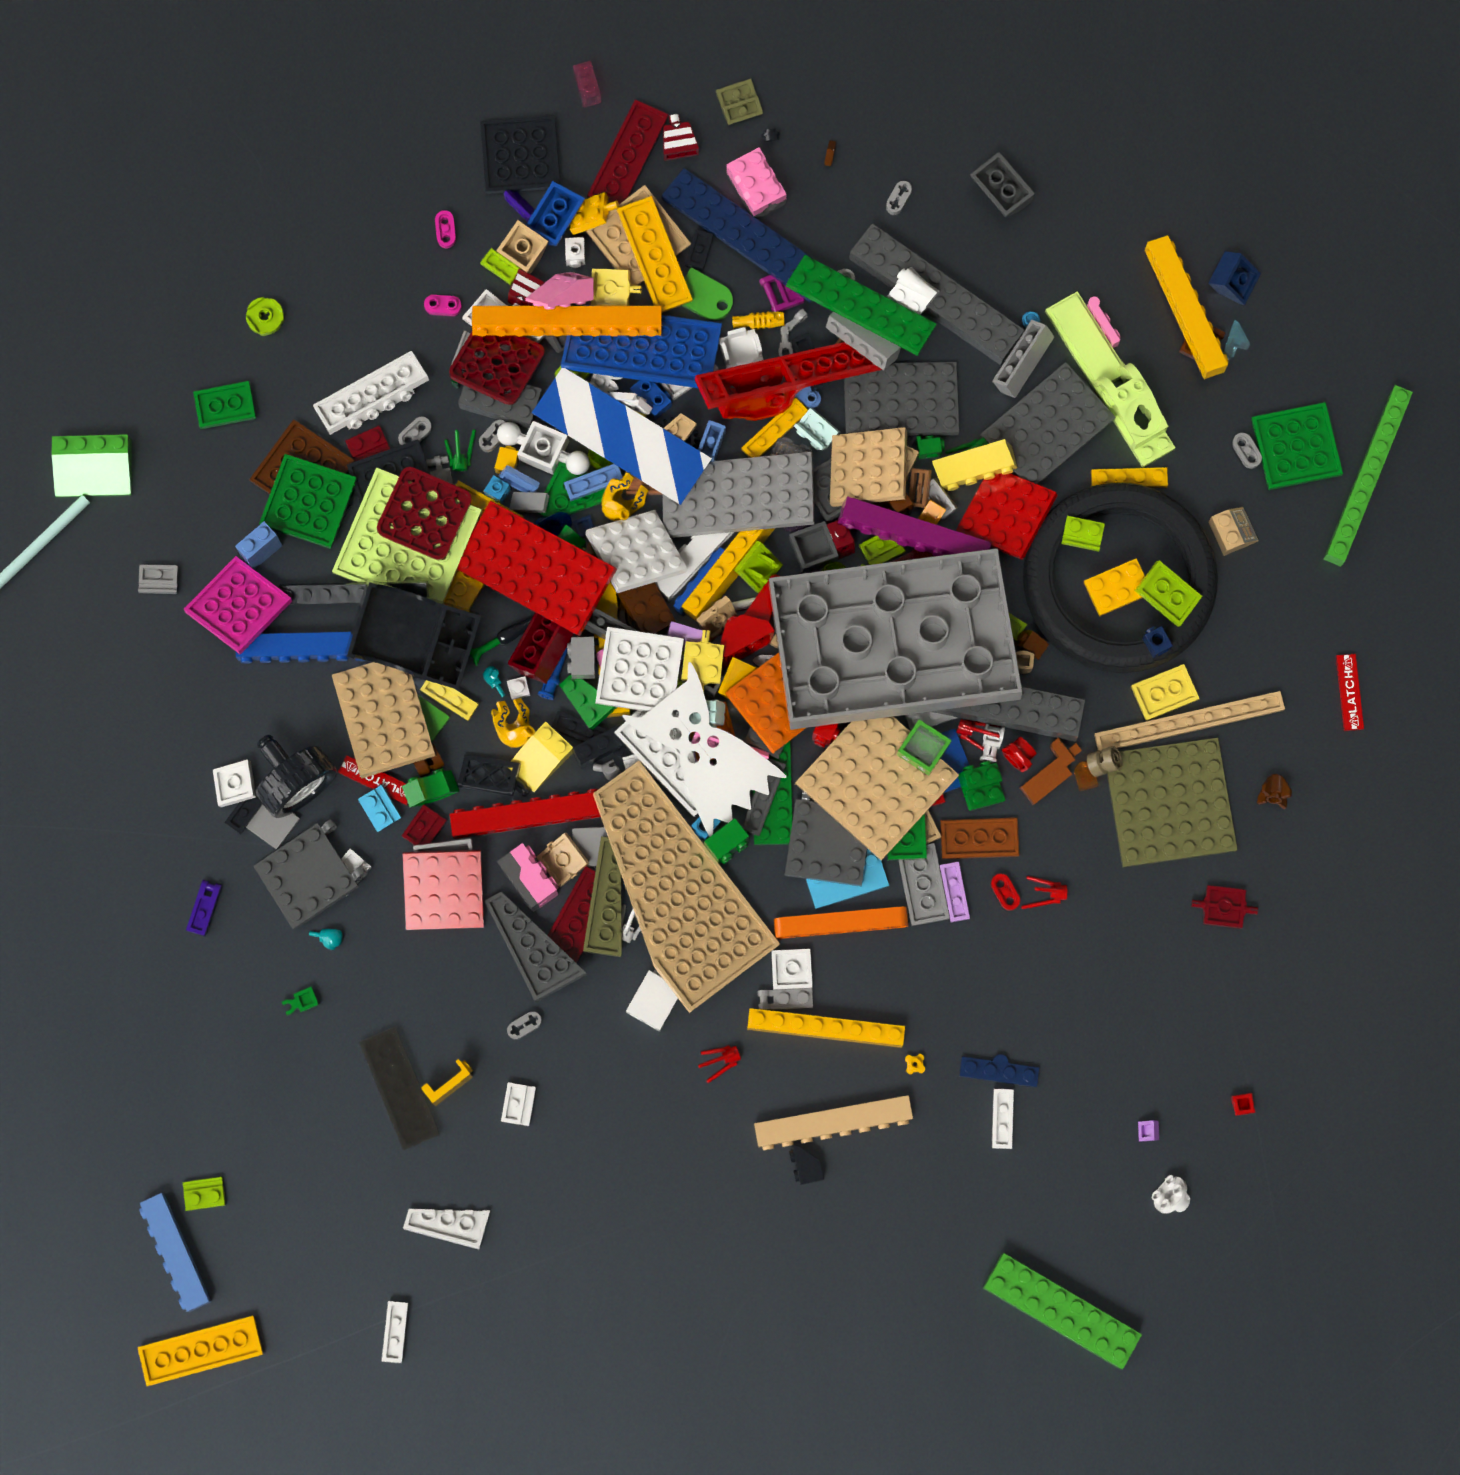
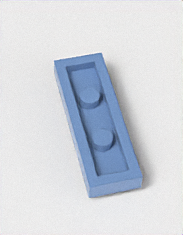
(591, 482)

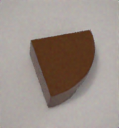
(830, 153)

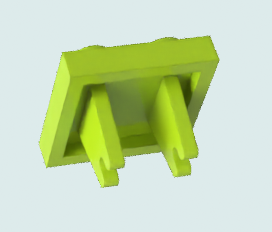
(758, 566)

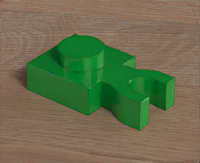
(303, 1001)

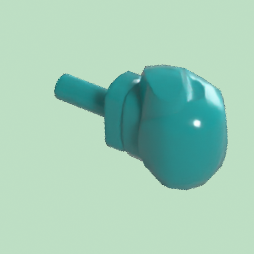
(491, 677)
(329, 937)

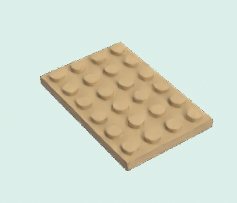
(382, 718)

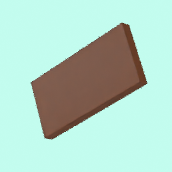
(979, 838)

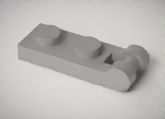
(786, 999)

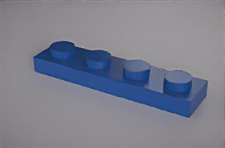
(693, 584)

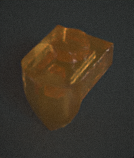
(1083, 776)

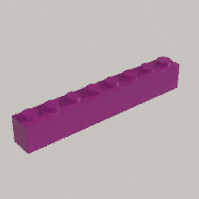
(907, 529)

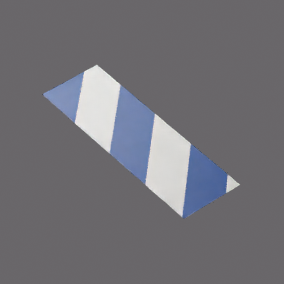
(621, 435)

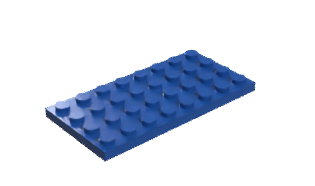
(671, 358)

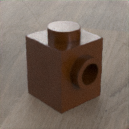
(1031, 642)

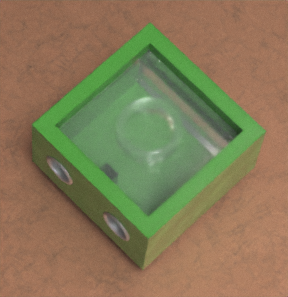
(924, 747)

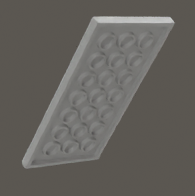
(745, 497)

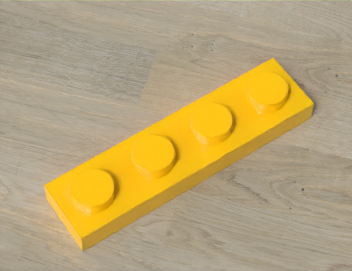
(774, 429)
(1142, 476)

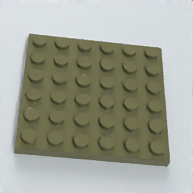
(1171, 803)

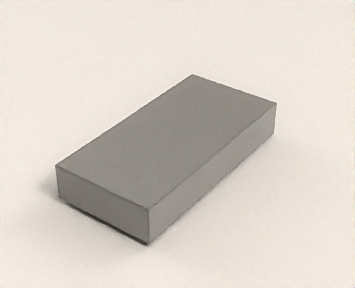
(529, 502)

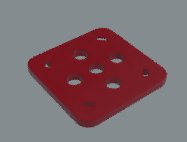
(503, 378)
(417, 493)

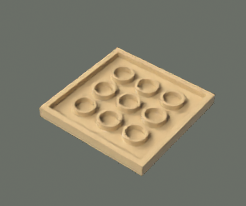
(614, 242)
(869, 466)

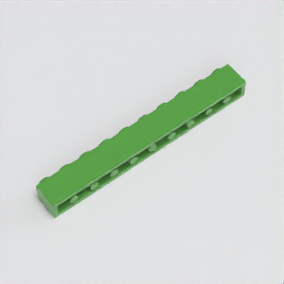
(1368, 475)

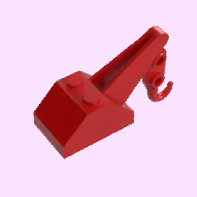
(749, 631)

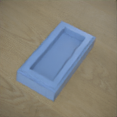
(518, 480)

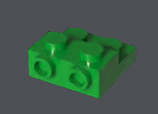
(981, 785)

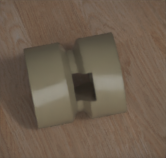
(1104, 761)

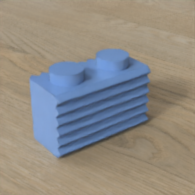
(712, 439)

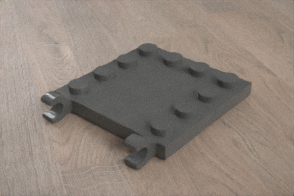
(823, 847)
(307, 875)

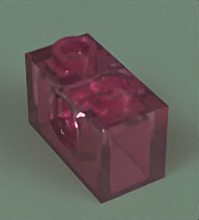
(587, 84)

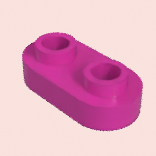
(445, 230)
(442, 307)

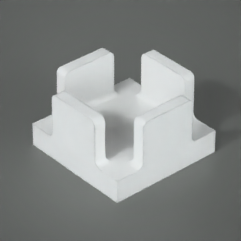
(740, 347)

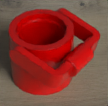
(1019, 754)

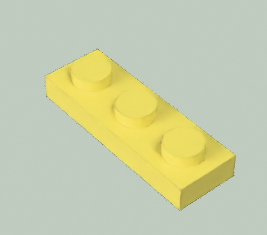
(450, 699)

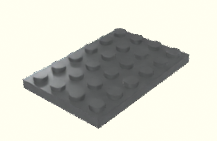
(904, 395)
(1050, 424)

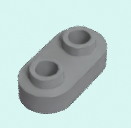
(412, 431)
(1247, 451)

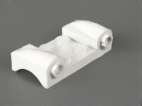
(912, 291)

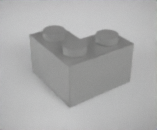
(582, 656)

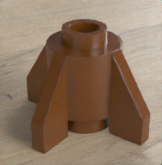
(1275, 791)

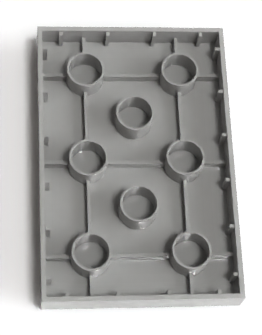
(894, 639)

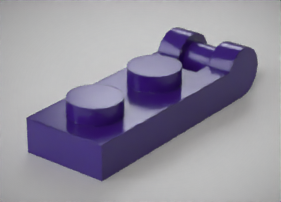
(203, 908)

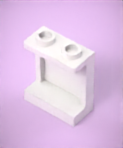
(652, 1001)

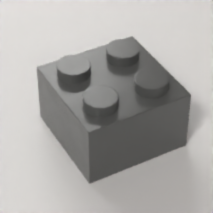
(813, 547)

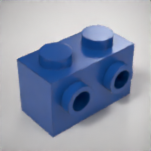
(655, 397)

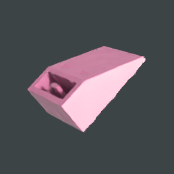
(563, 290)

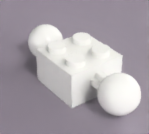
(543, 448)

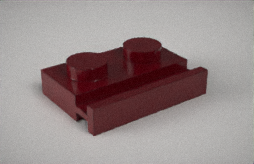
(367, 444)
(424, 827)

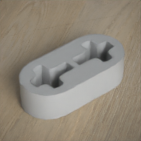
(895, 196)
(488, 434)
(527, 1029)

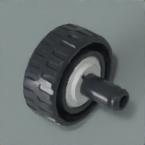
(294, 778)

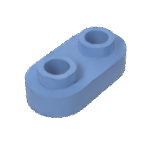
(803, 396)

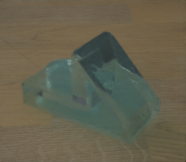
(1235, 338)

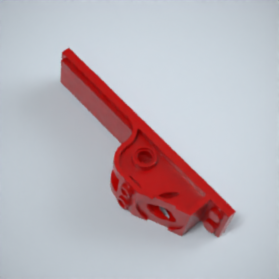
(755, 394)

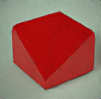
(1243, 1104)

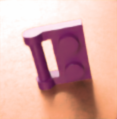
(789, 297)

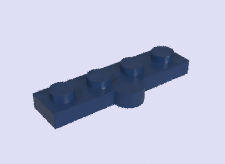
(999, 1071)

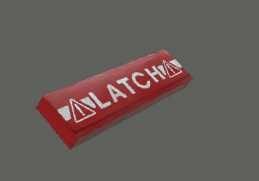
(1349, 692)
(392, 785)

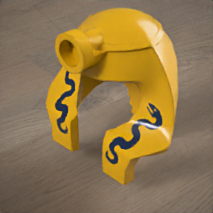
(617, 508)
(513, 734)

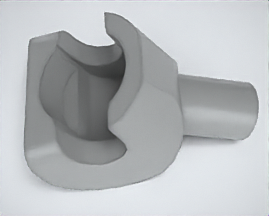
(609, 769)

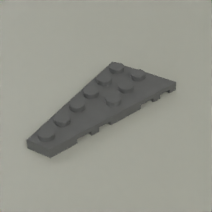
(538, 957)

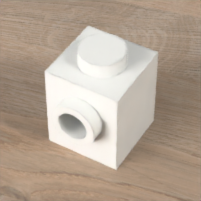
(575, 252)

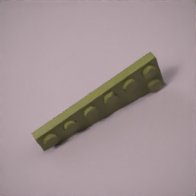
(604, 918)

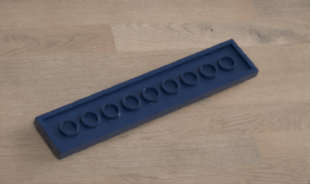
(734, 226)

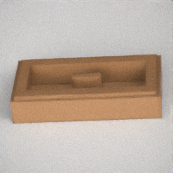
(926, 488)

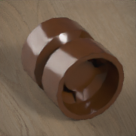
(425, 768)

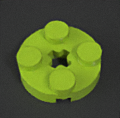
(274, 320)

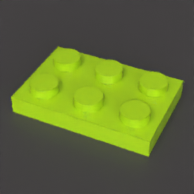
(1168, 593)

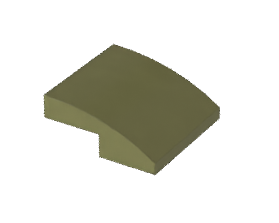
(739, 102)

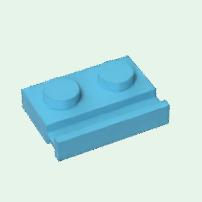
(380, 808)

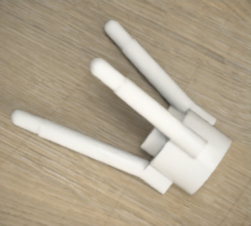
(627, 931)

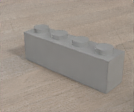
(867, 343)
(1023, 358)

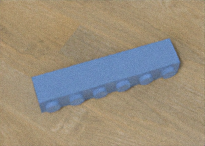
(175, 1252)

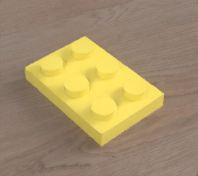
(1164, 692)

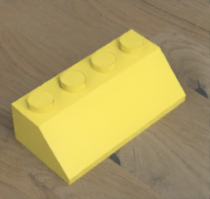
(975, 465)

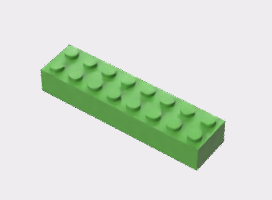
(1062, 1311)

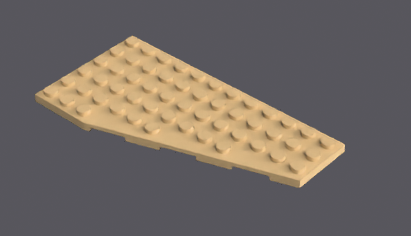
(685, 903)

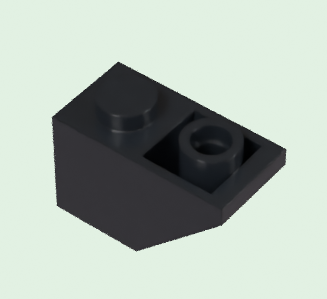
(807, 1166)

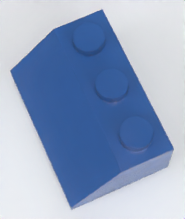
(555, 213)

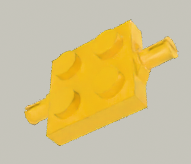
(592, 213)

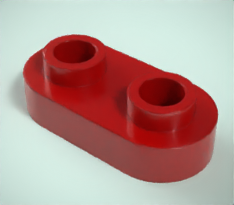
(1005, 892)

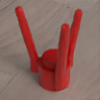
(967, 727)
(1057, 892)
(729, 1055)

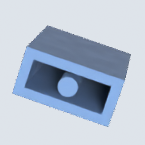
(258, 545)

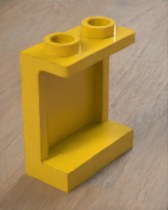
(451, 1086)

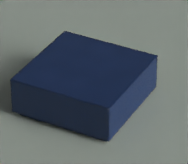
(582, 525)

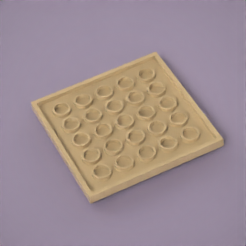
(870, 786)

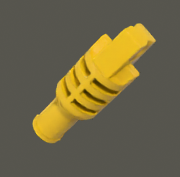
(759, 320)

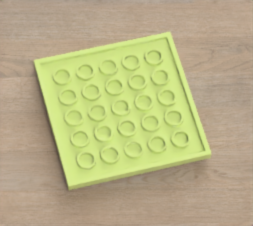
(376, 558)

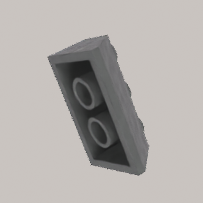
(1003, 185)

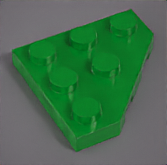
(558, 496)

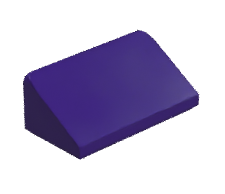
(519, 204)

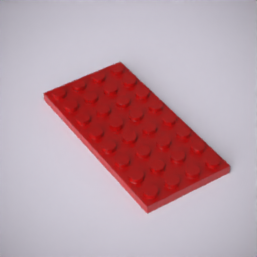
(535, 568)

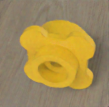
(919, 1060)

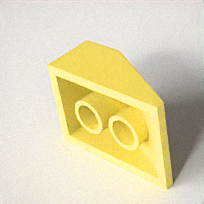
(541, 756)

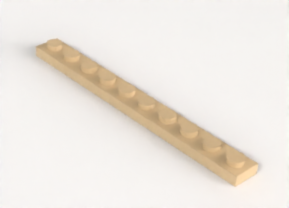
(1190, 721)

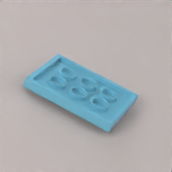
(829, 893)

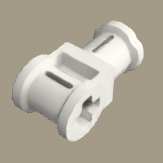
(992, 743)

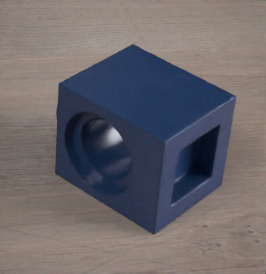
(1157, 650)

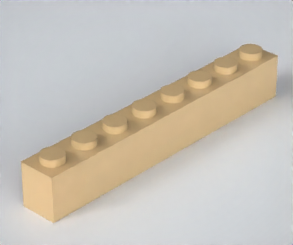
(833, 1121)

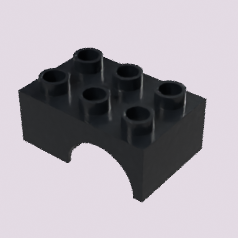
(413, 634)

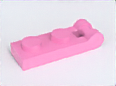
(1104, 322)

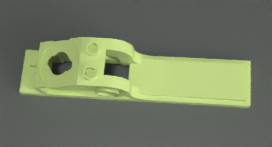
(1102, 368)

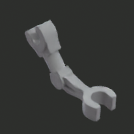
(786, 345)

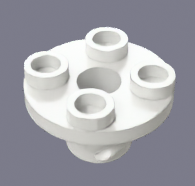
(1171, 1195)

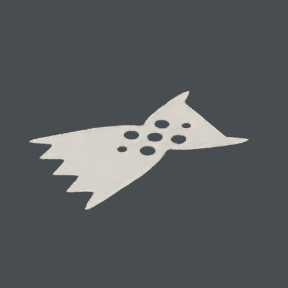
(737, 766)

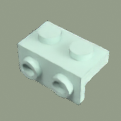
(816, 429)

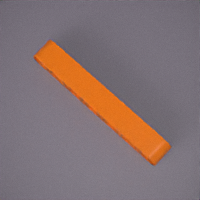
(840, 922)

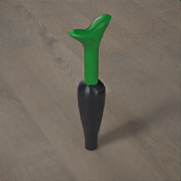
(503, 637)

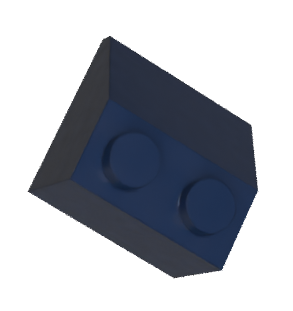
(1234, 277)

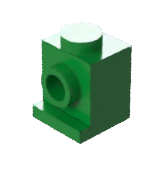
(929, 447)

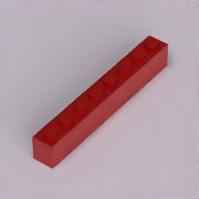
(524, 815)

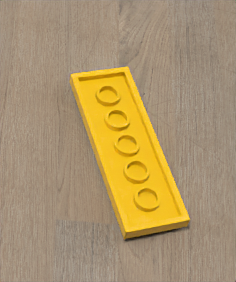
(654, 254)
(200, 1351)

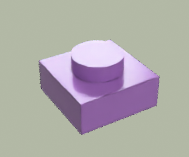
(1148, 1130)

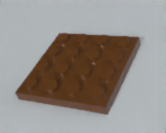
(302, 444)

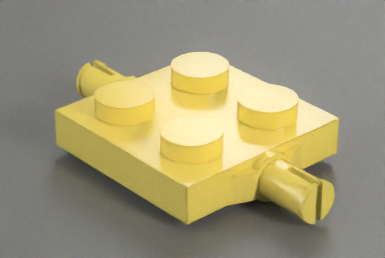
(612, 287)
(705, 658)

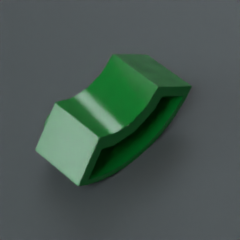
(430, 788)

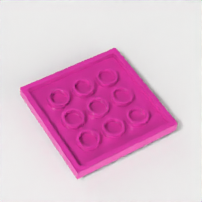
(238, 605)

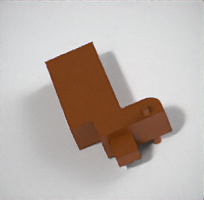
(1052, 774)

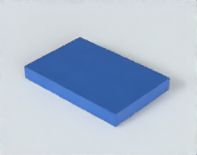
(954, 757)

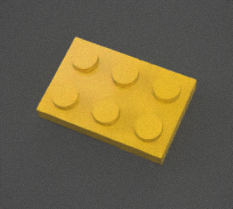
(1115, 587)

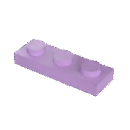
(954, 892)

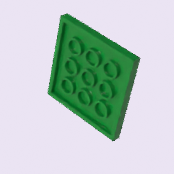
(1297, 446)
(308, 501)

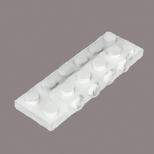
(372, 394)

